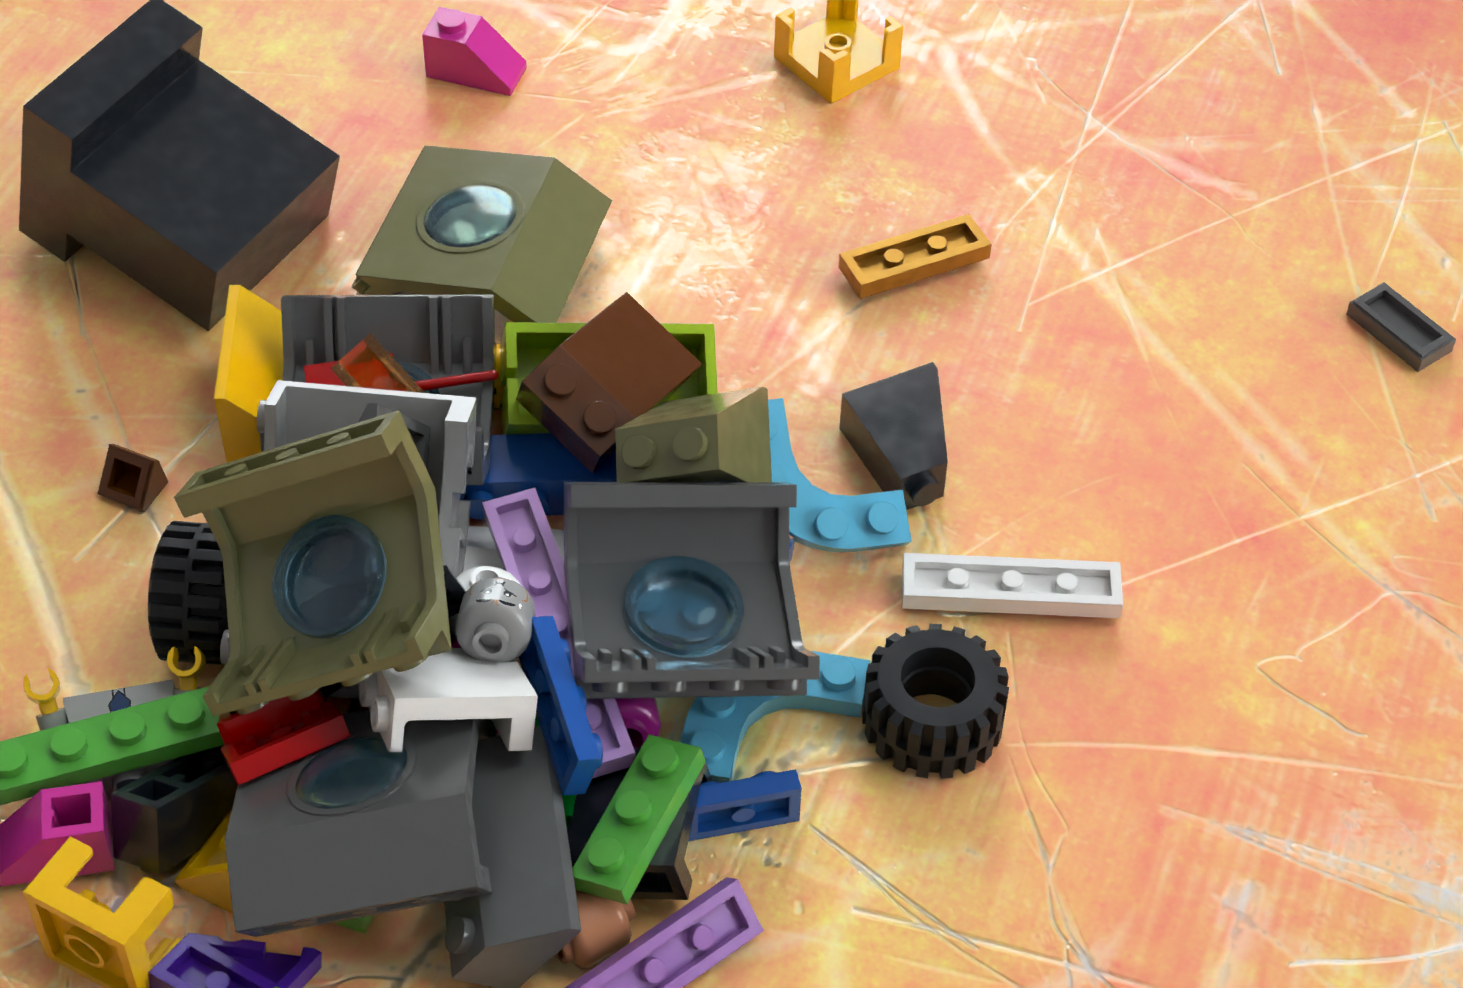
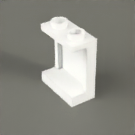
(451, 689)

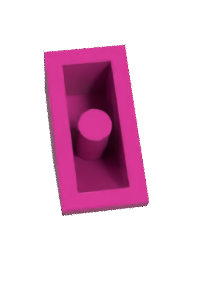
(470, 53)

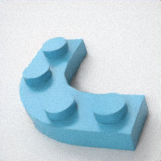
(833, 520)
(722, 722)

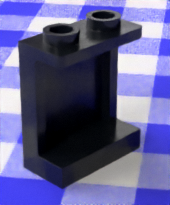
(667, 872)

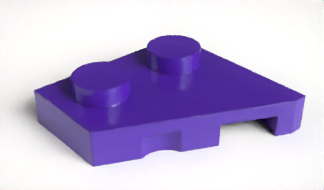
(218, 963)

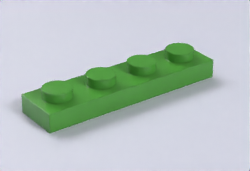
(107, 745)

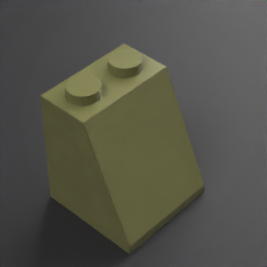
(698, 440)

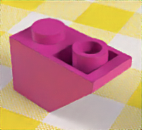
(46, 823)

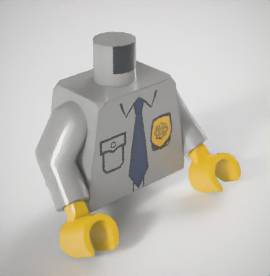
(103, 702)

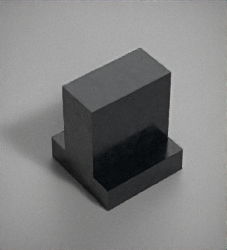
(168, 168)

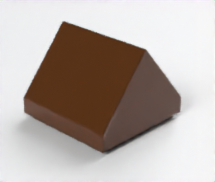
(131, 478)

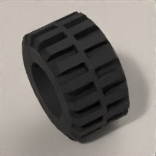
(187, 593)
(930, 736)

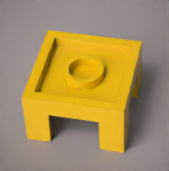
(837, 51)
(86, 933)

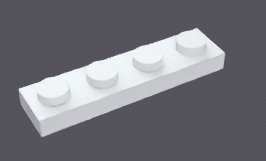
(1012, 585)

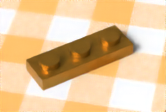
(914, 256)

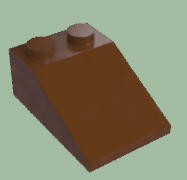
(605, 378)

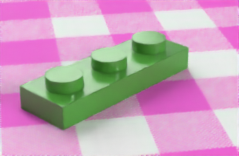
(637, 819)

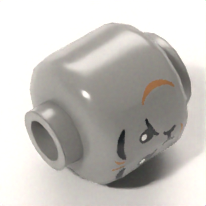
(495, 620)

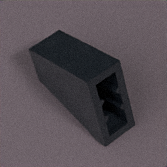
(900, 433)

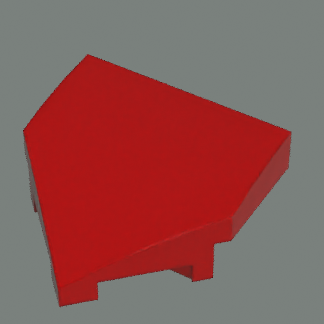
(279, 734)

